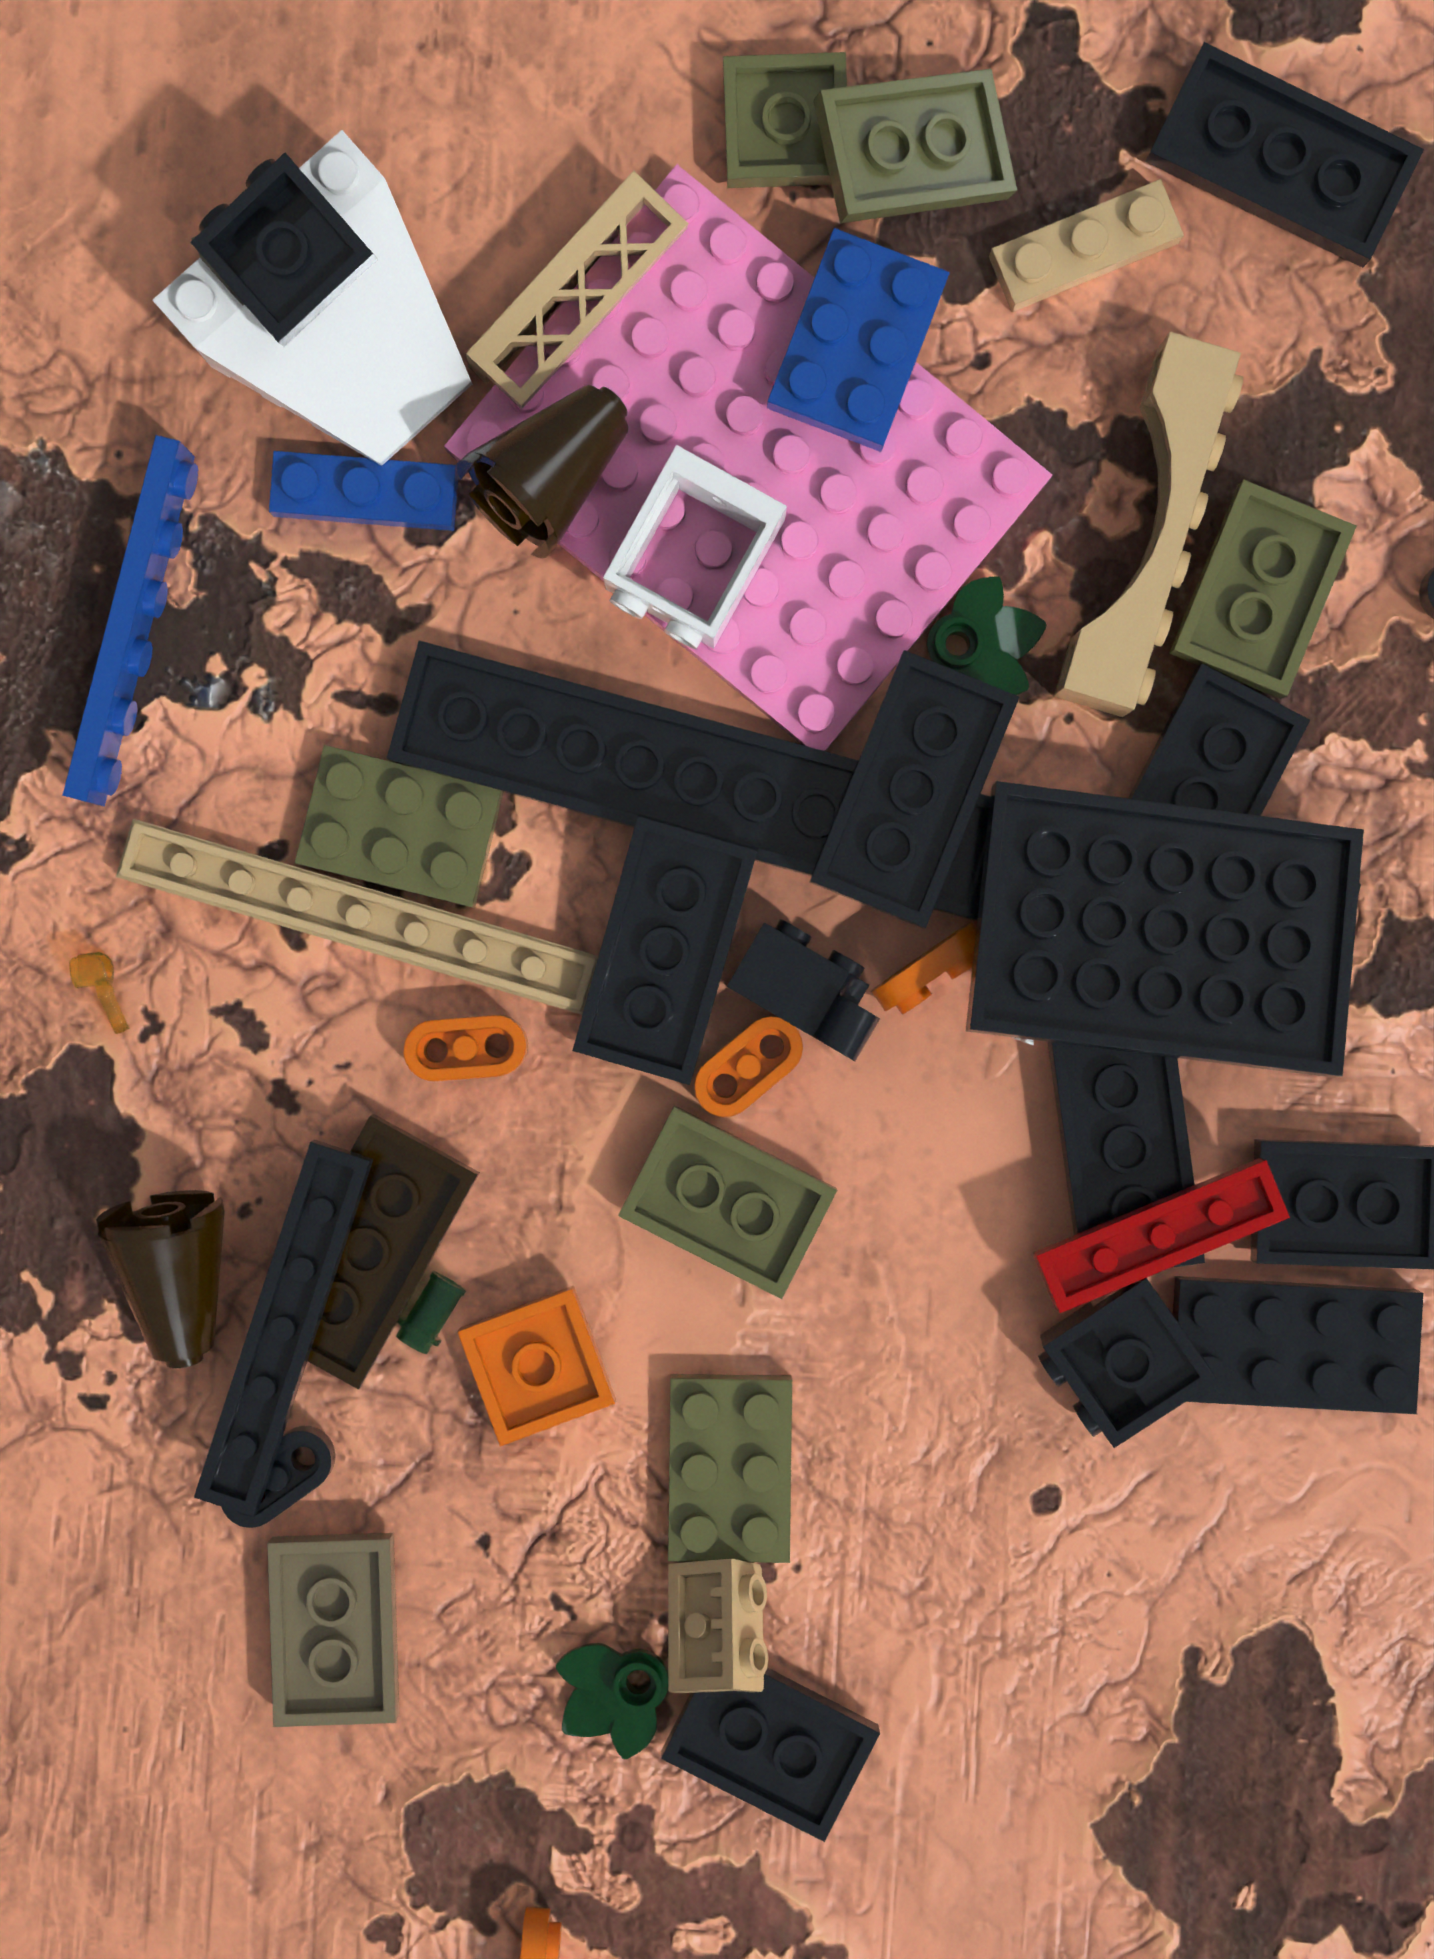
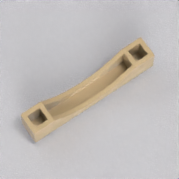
(1183, 411)

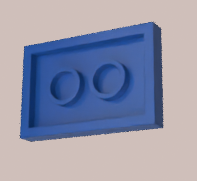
(857, 340)

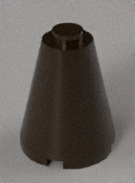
(546, 466)
(169, 1269)

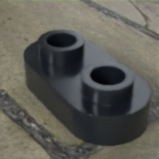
(290, 1478)

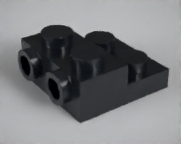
(282, 248)
(1125, 1362)

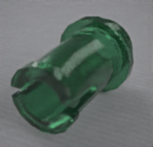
(430, 1313)

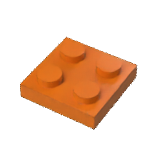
(536, 1366)

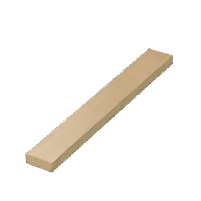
(357, 916)

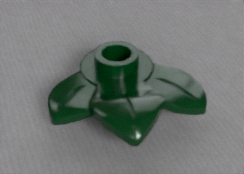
(993, 636)
(607, 1700)

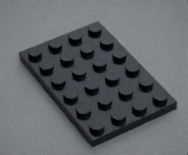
(1165, 930)

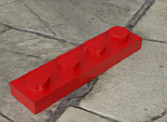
(1161, 1235)

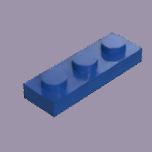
(363, 491)

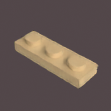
(1086, 245)

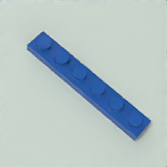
(136, 601)

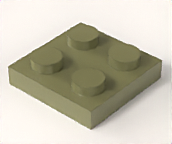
(773, 117)

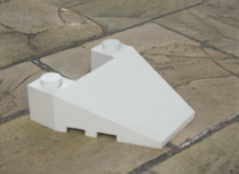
(371, 360)

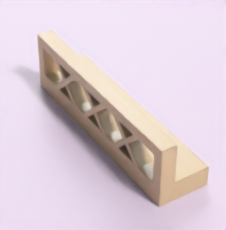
(558, 282)

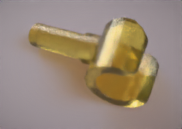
(98, 972)

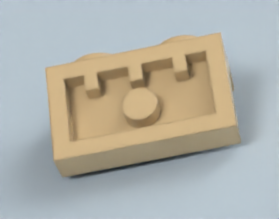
(716, 1626)

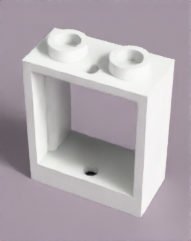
(723, 493)

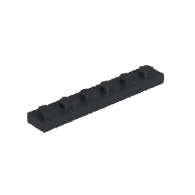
(283, 1328)

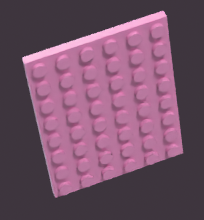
(866, 533)

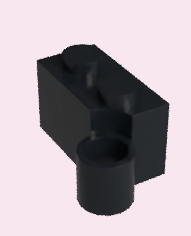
(806, 988)

